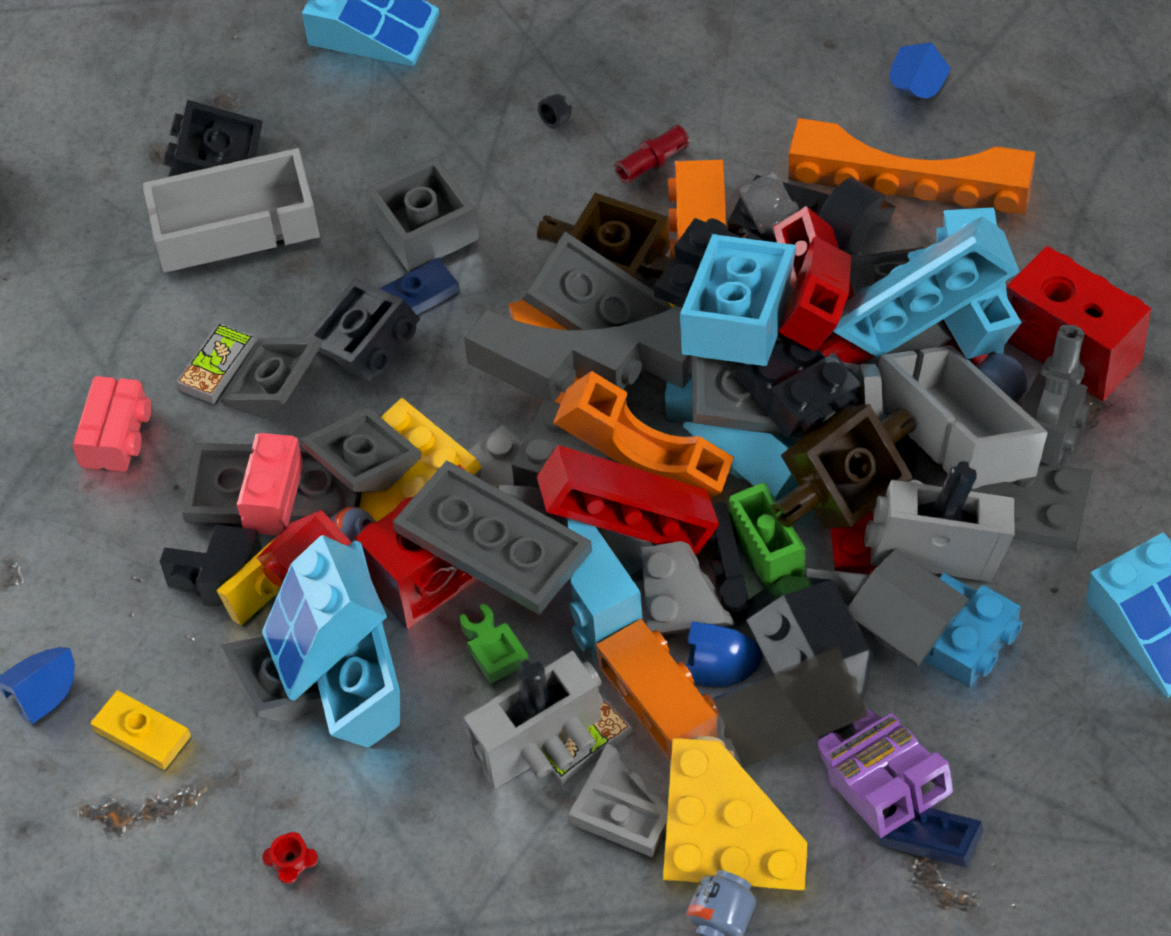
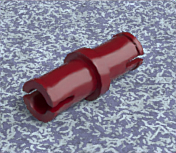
(651, 154)

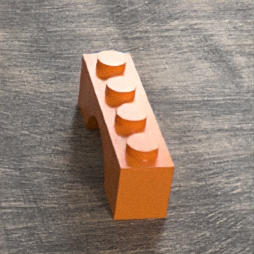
(600, 417)

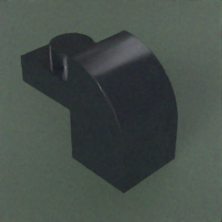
(852, 212)
(226, 555)

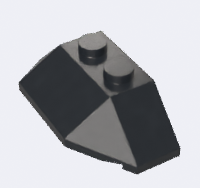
(804, 618)

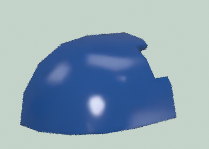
(919, 70)
(720, 655)
(39, 682)

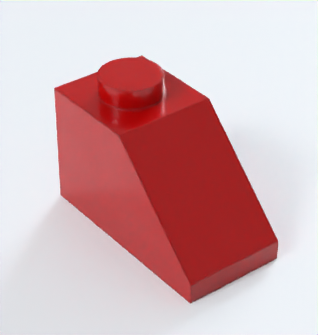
(294, 542)

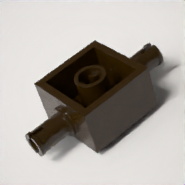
(620, 233)
(844, 466)

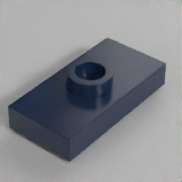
(424, 286)
(936, 836)

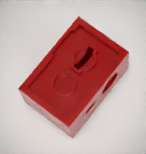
(1060, 293)
(405, 574)

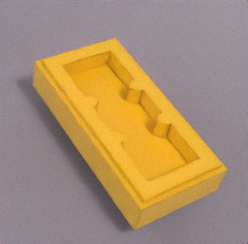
(247, 591)
(140, 729)

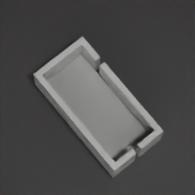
(230, 210)
(962, 415)

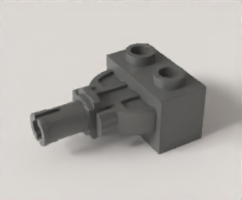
(1058, 397)

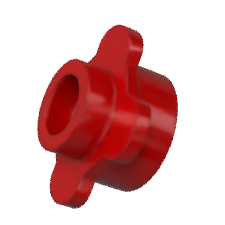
(286, 845)

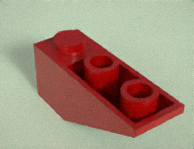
(817, 295)

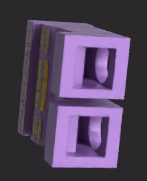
(884, 768)

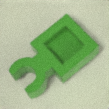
(492, 648)

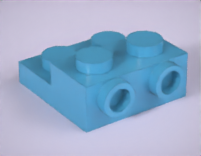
(976, 634)

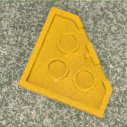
(435, 450)
(726, 822)

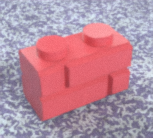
(111, 424)
(270, 483)

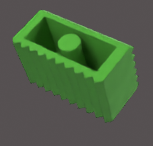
(767, 543)

